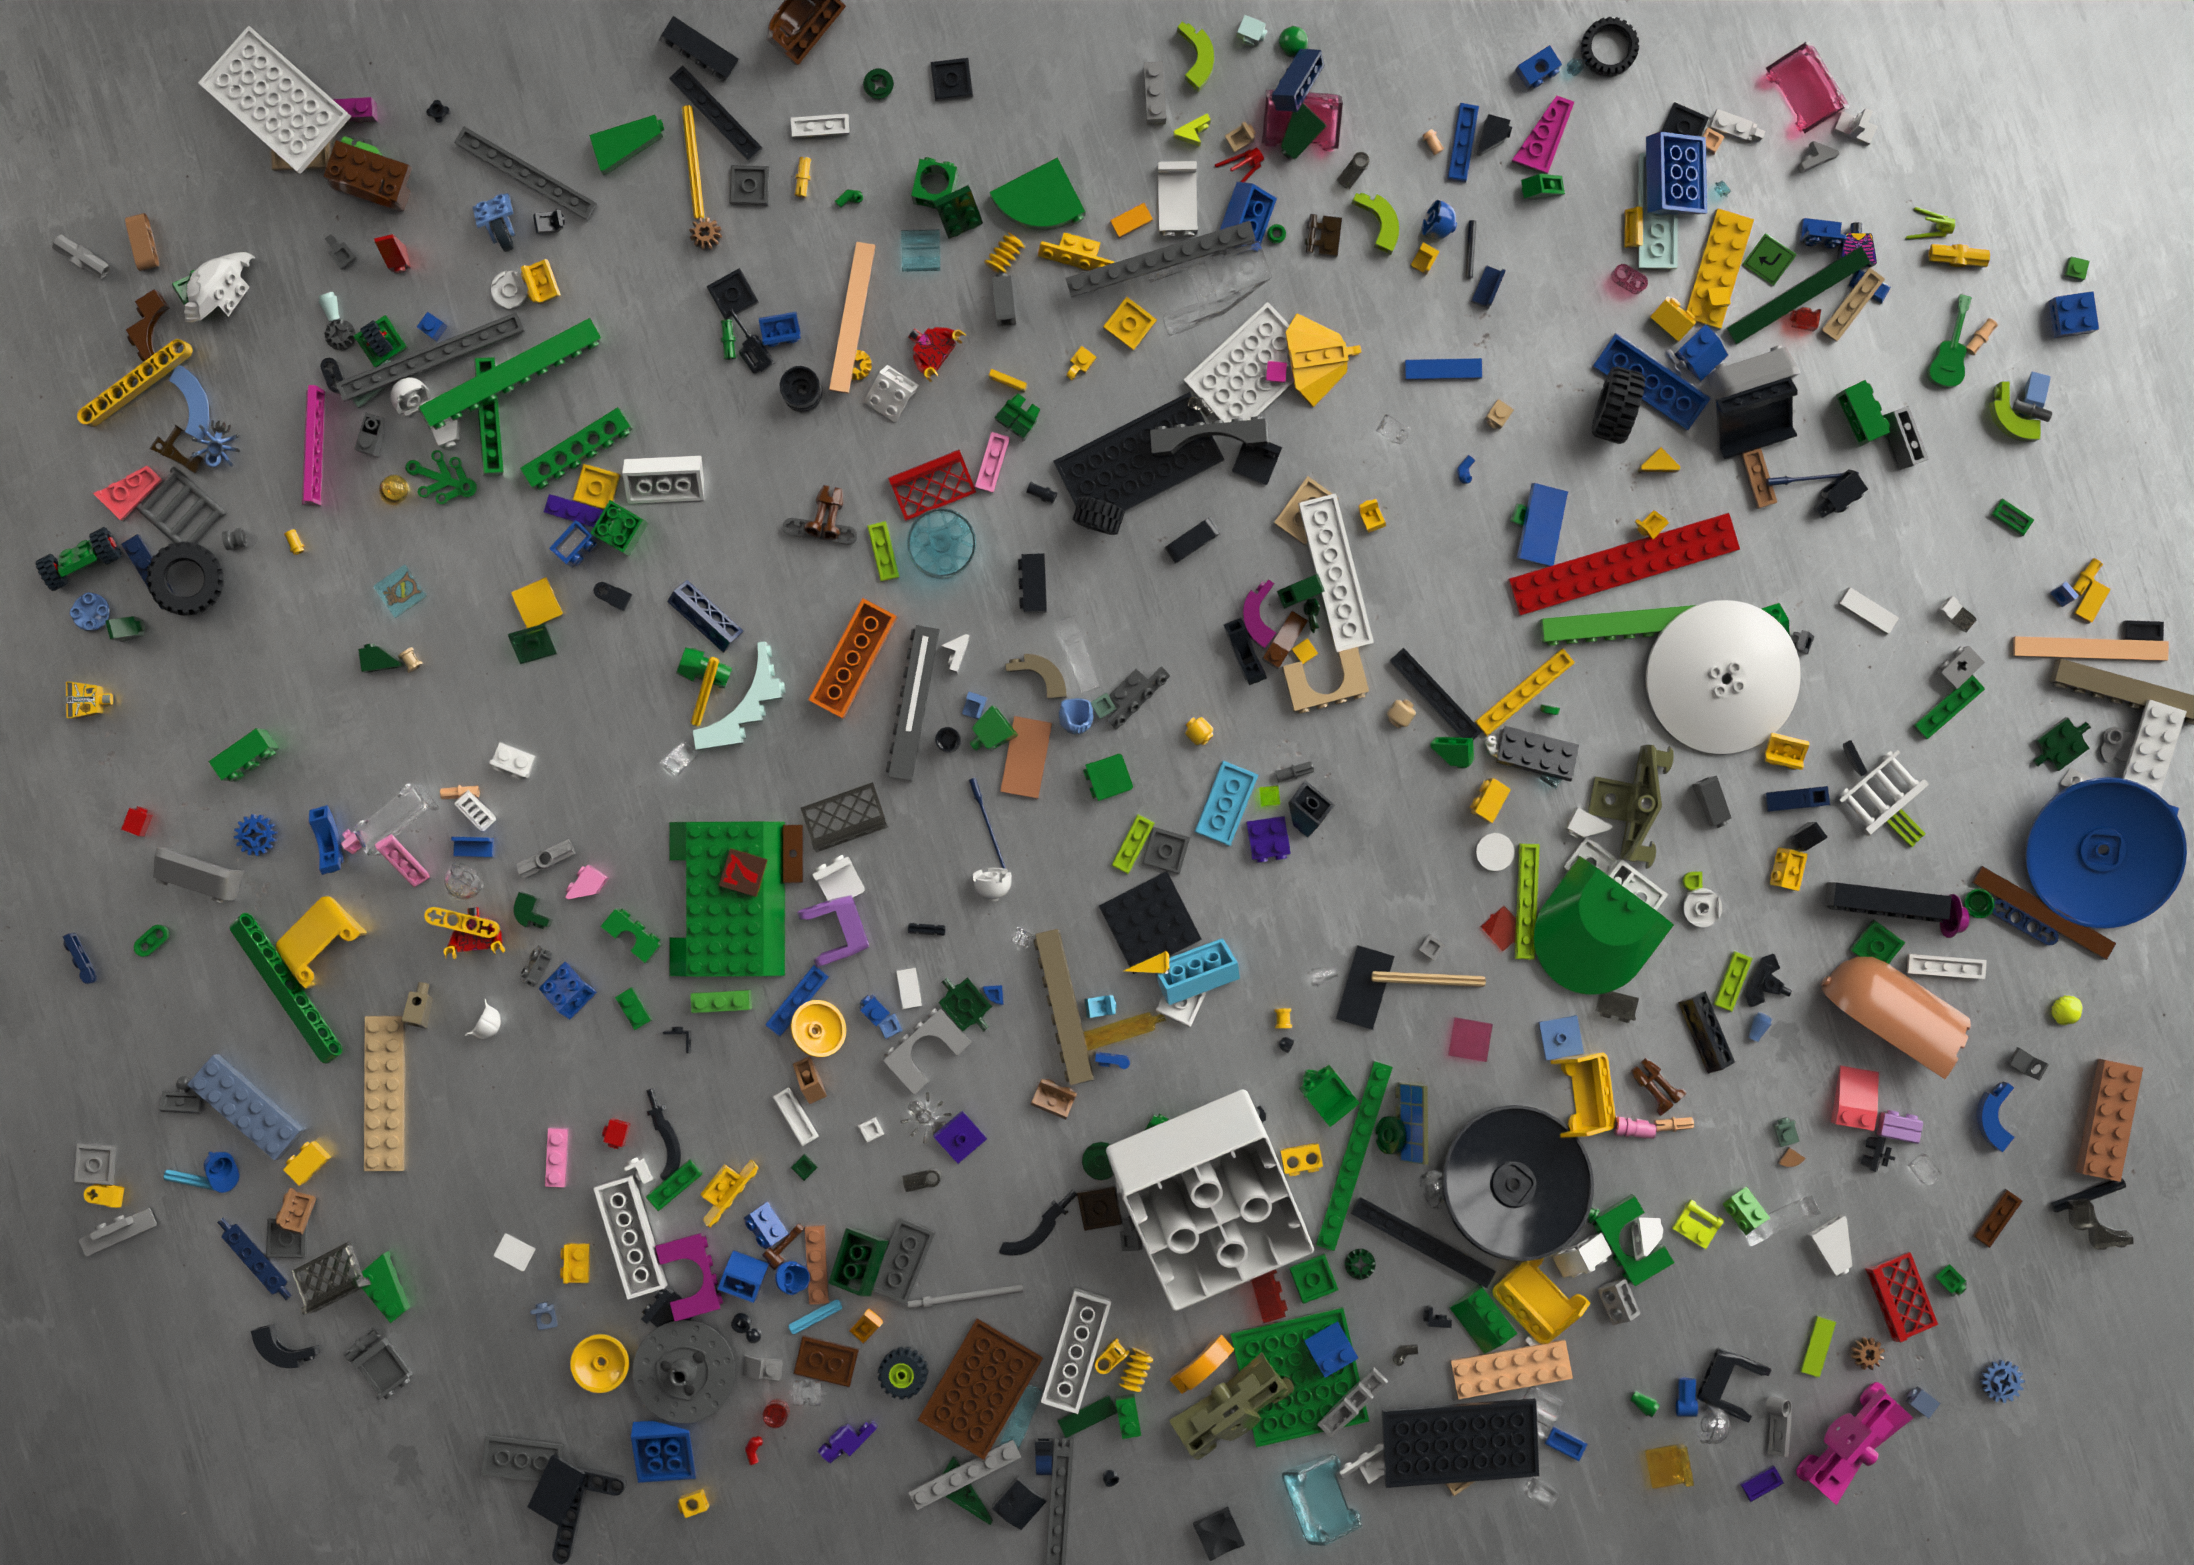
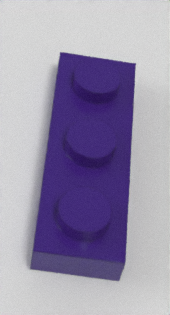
(572, 510)

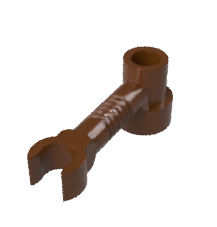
(773, 1255)

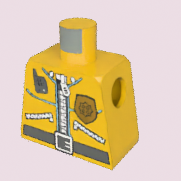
(85, 700)

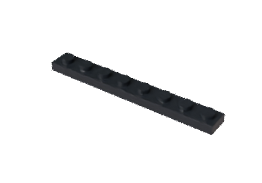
(1423, 1242)

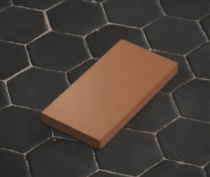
(1026, 757)

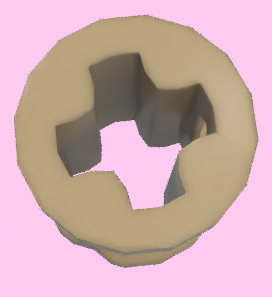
(410, 660)

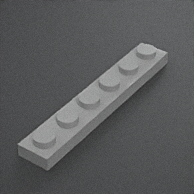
(964, 1474)

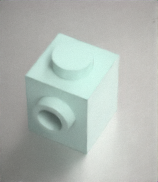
(1251, 31)

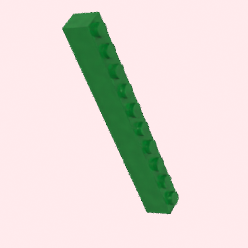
(510, 373)

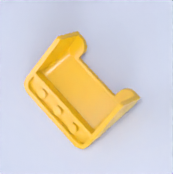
(313, 934)
(1538, 1301)

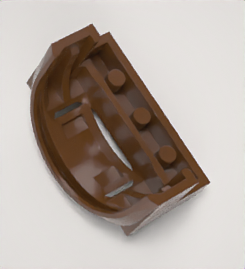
(791, 17)
(362, 173)

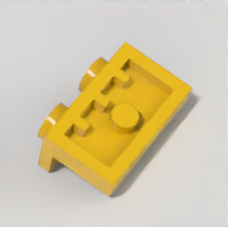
(1788, 869)
(576, 1263)

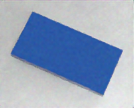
(1542, 524)

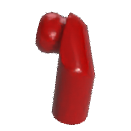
(751, 1449)

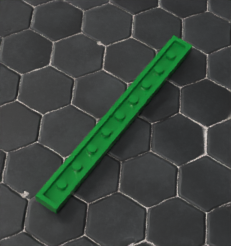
(1354, 1155)

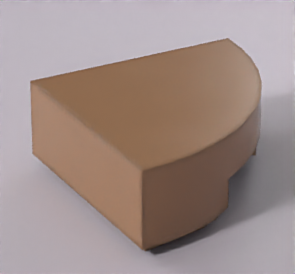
(1791, 1158)

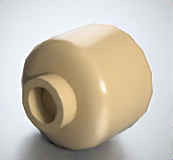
(1401, 713)

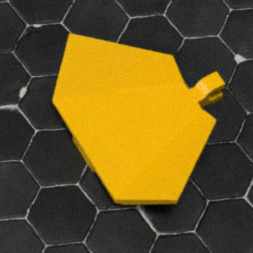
(1316, 357)

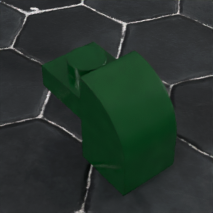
(524, 911)

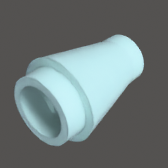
(329, 305)

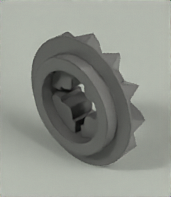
(347, 337)

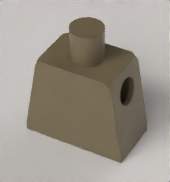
(418, 1015)

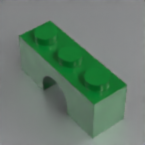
(646, 943)

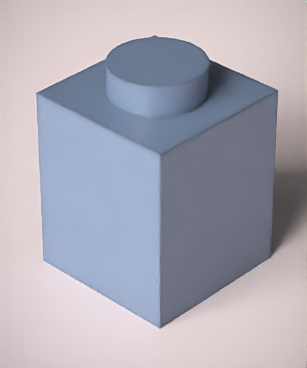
(1922, 1401)

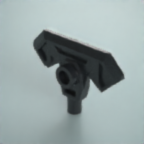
(1765, 982)

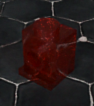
(1805, 318)

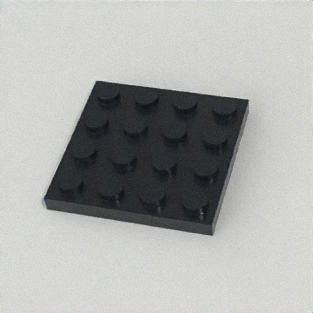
(1150, 920)

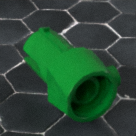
(694, 666)

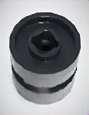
(948, 739)

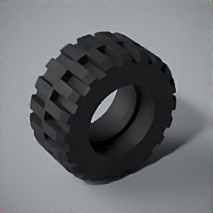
(1618, 405)
(191, 552)

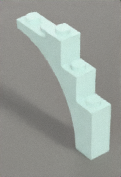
(763, 688)

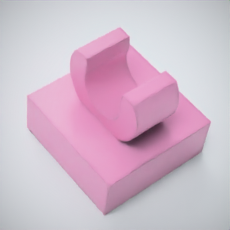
(351, 843)

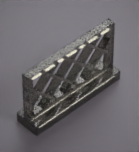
(854, 830)
(339, 1291)

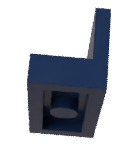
(1488, 286)

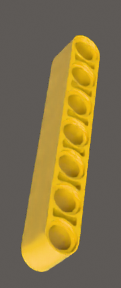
(125, 383)

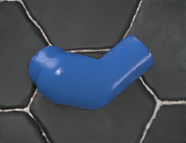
(1463, 470)

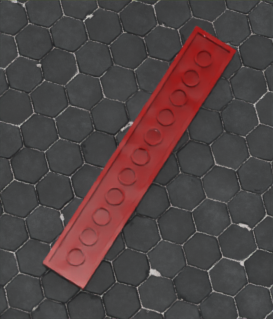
(1624, 564)

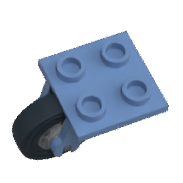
(492, 211)

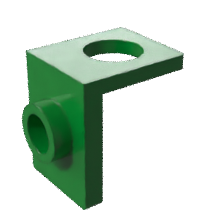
(1778, 613)

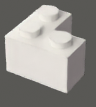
(1583, 1257)

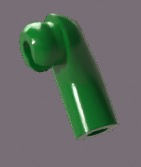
(849, 196)

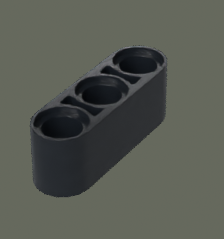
(1192, 540)

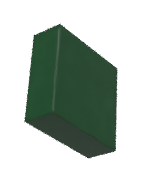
(804, 1167)

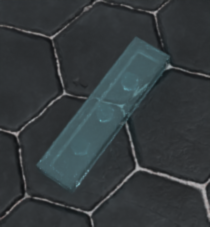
(1022, 1415)

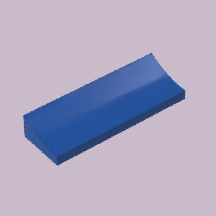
(1662, 388)

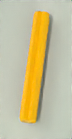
(704, 691)

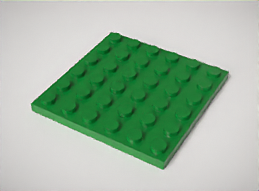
(1290, 1358)

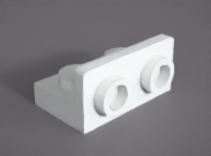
(512, 760)

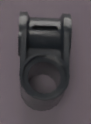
(615, 596)

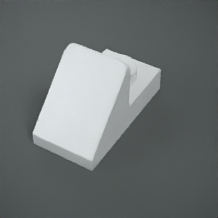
(959, 646)

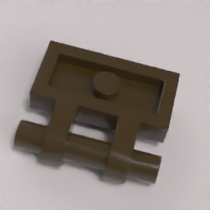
(1329, 237)

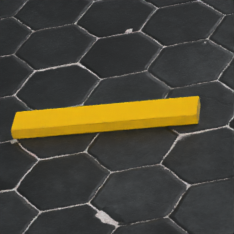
(1524, 692)

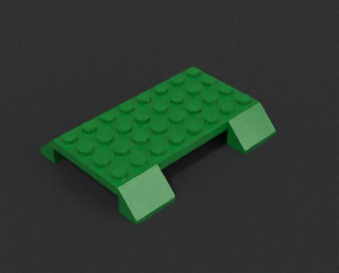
(724, 927)

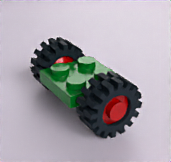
(55, 571)

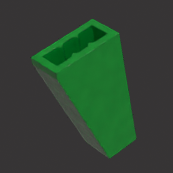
(625, 141)

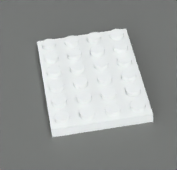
(1236, 372)

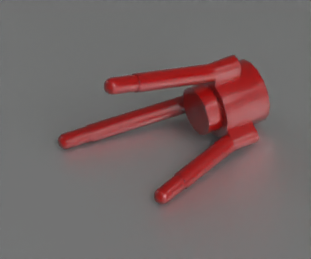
(1252, 158)

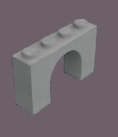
(937, 1025)

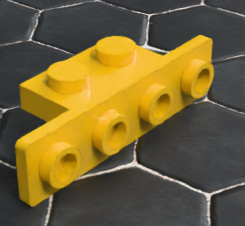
(1074, 252)
(724, 1188)

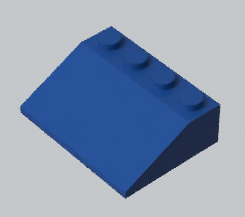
(1676, 174)

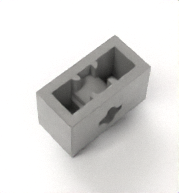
(1970, 664)

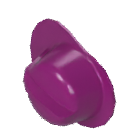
(1958, 919)

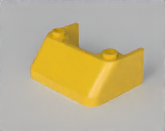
(1591, 1094)

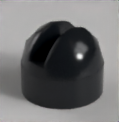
(1286, 1044)
(1110, 1478)

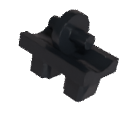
(1878, 1145)

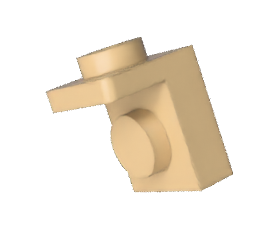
(1498, 414)

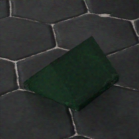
(533, 643)

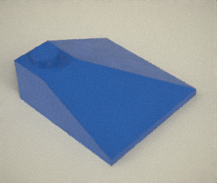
(662, 1452)

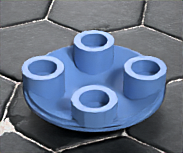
(90, 612)

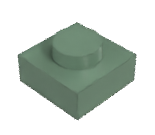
(1103, 705)

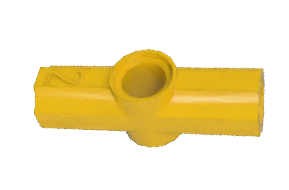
(1959, 255)

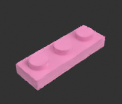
(992, 462)
(556, 1157)

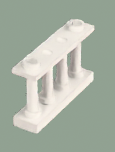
(1885, 810)

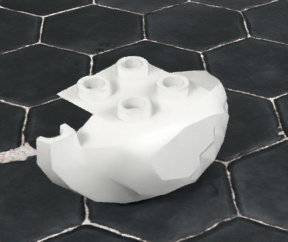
(216, 285)

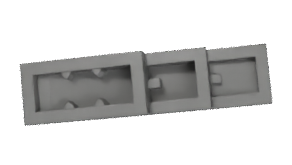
(1352, 1402)

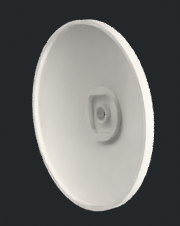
(1688, 671)

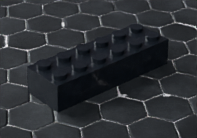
(1881, 900)

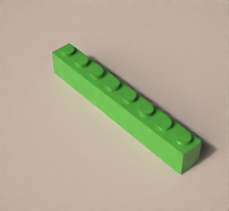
(1607, 625)

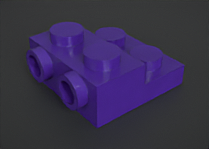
(1268, 839)

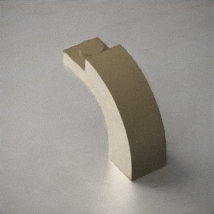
(1049, 672)

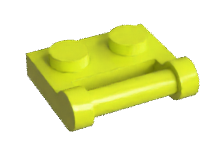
(1693, 1229)

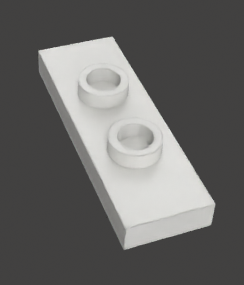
(795, 1116)

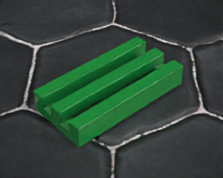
(2002, 502)

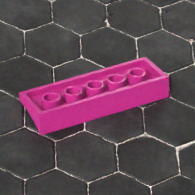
(313, 446)

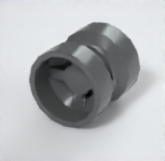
(234, 539)

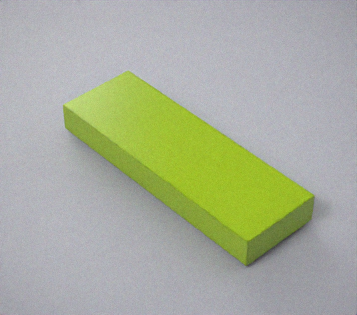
(883, 551)
(1133, 844)
(1732, 981)
(1818, 1346)

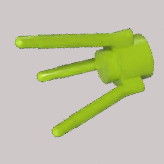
(1943, 224)

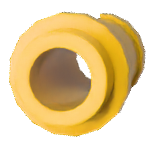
(294, 542)

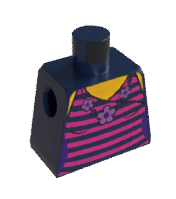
(1856, 239)

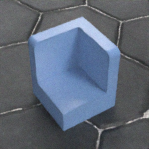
(974, 705)

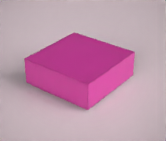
(1276, 371)

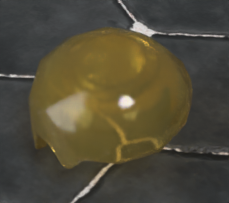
(393, 489)

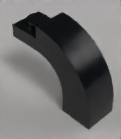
(1244, 651)
(274, 1352)

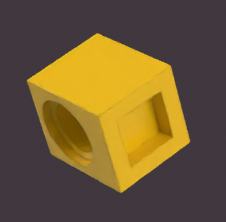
(701, 1500)

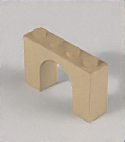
(1353, 683)

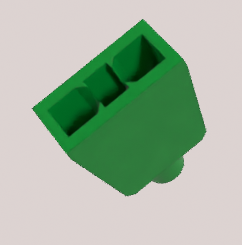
(992, 730)

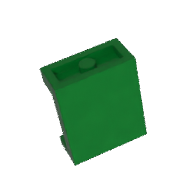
(1329, 1095)

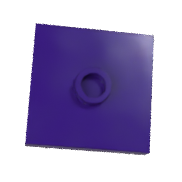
(960, 1137)

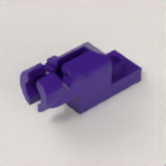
(846, 1440)

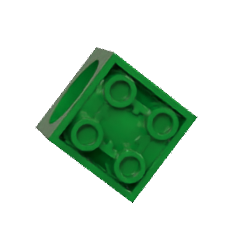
(927, 167)
(619, 528)

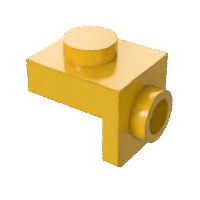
(1371, 515)
(1652, 524)

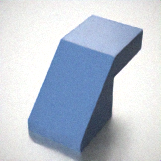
(2036, 390)

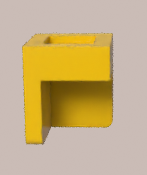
(1424, 258)

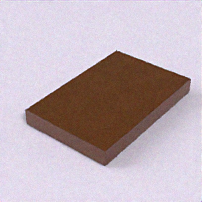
(826, 1361)

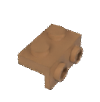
(1053, 1098)
(295, 1211)

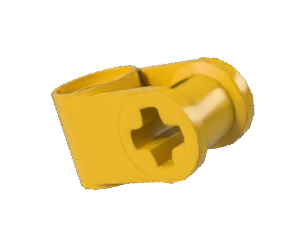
(107, 1195)
(1111, 1356)

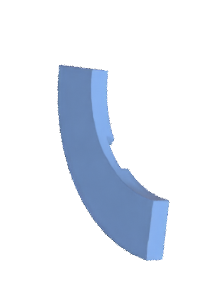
(196, 400)

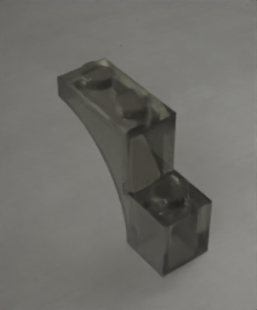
(2083, 1217)

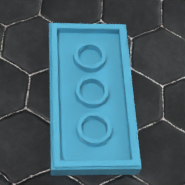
(1226, 803)

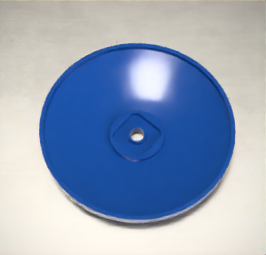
(2113, 887)

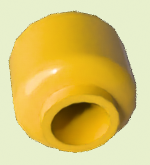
(1199, 731)

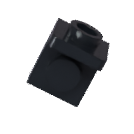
(1439, 1320)

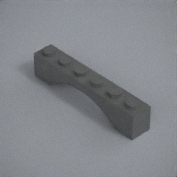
(1169, 440)

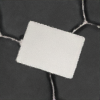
(514, 1252)

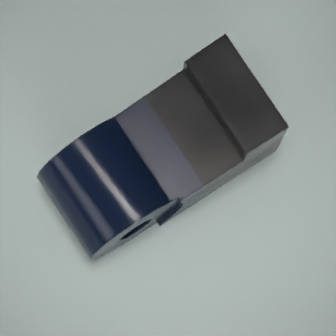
(1043, 1456)

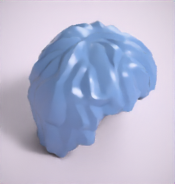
(1076, 715)

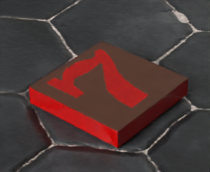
(743, 872)

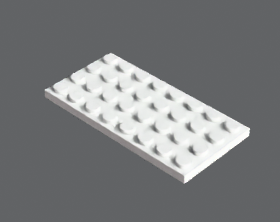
(274, 99)

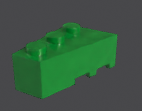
(385, 1288)

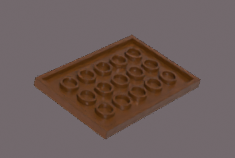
(980, 1389)

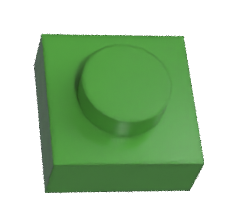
(2076, 268)

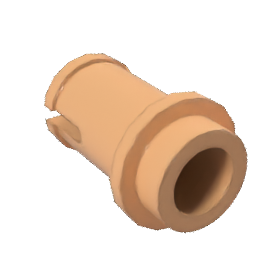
(1433, 142)

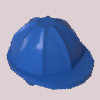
(792, 1277)

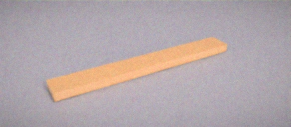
(852, 317)
(2090, 648)

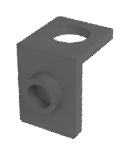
(2025, 1063)

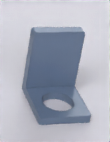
(542, 1308)

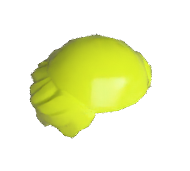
(2067, 1010)

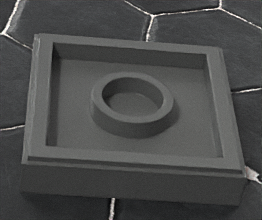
(749, 185)
(1166, 850)
(285, 1243)

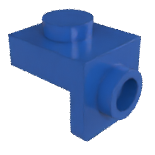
(873, 1009)

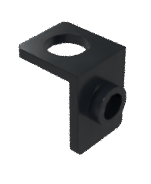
(679, 1030)

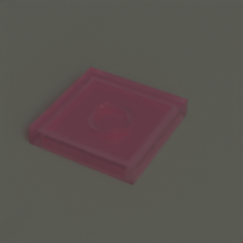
(1470, 1039)

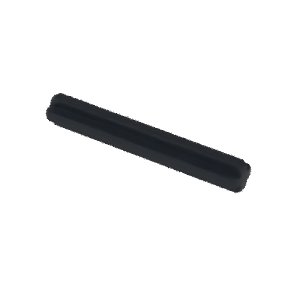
(2090, 1194)

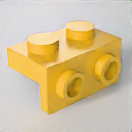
(540, 282)
(1786, 751)

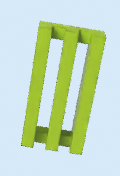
(1921, 833)

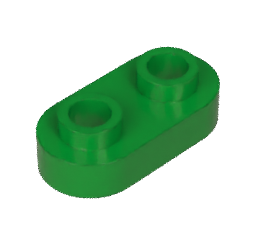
(152, 940)

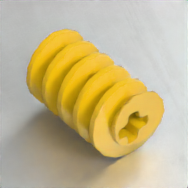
(1006, 252)
(1136, 1370)

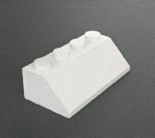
(663, 479)

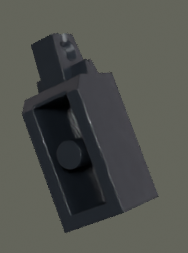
(1840, 493)

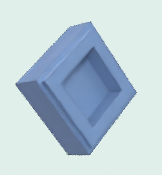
(890, 1026)

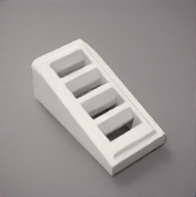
(470, 815)

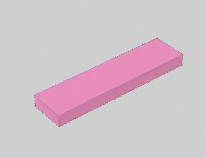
(402, 860)

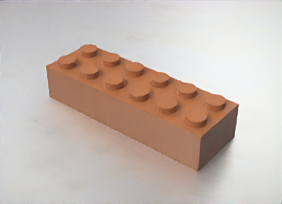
(2109, 1120)

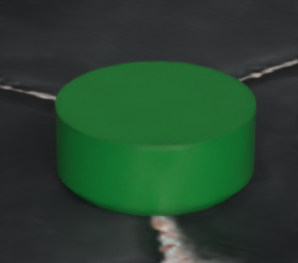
(1550, 709)

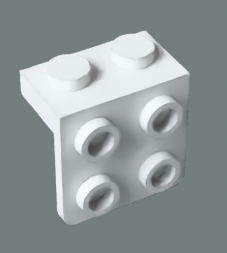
(839, 879)

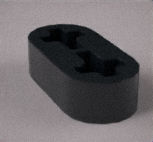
(337, 373)

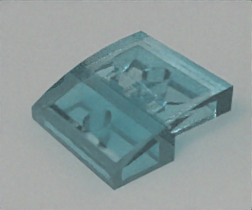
(920, 250)

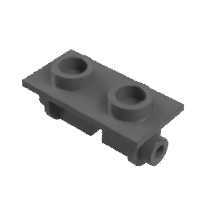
(537, 959)

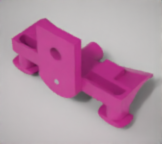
(1853, 1442)

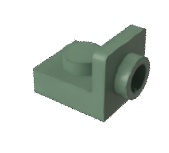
(1786, 1131)

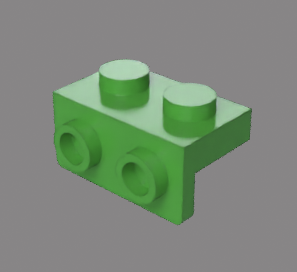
(1746, 1210)

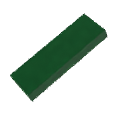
(1087, 1416)

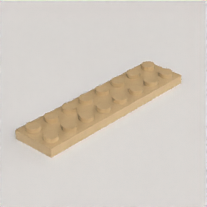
(384, 1093)

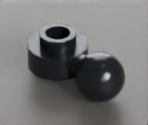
(741, 1324)

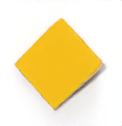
(1718, 297)

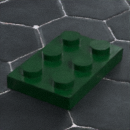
(958, 212)

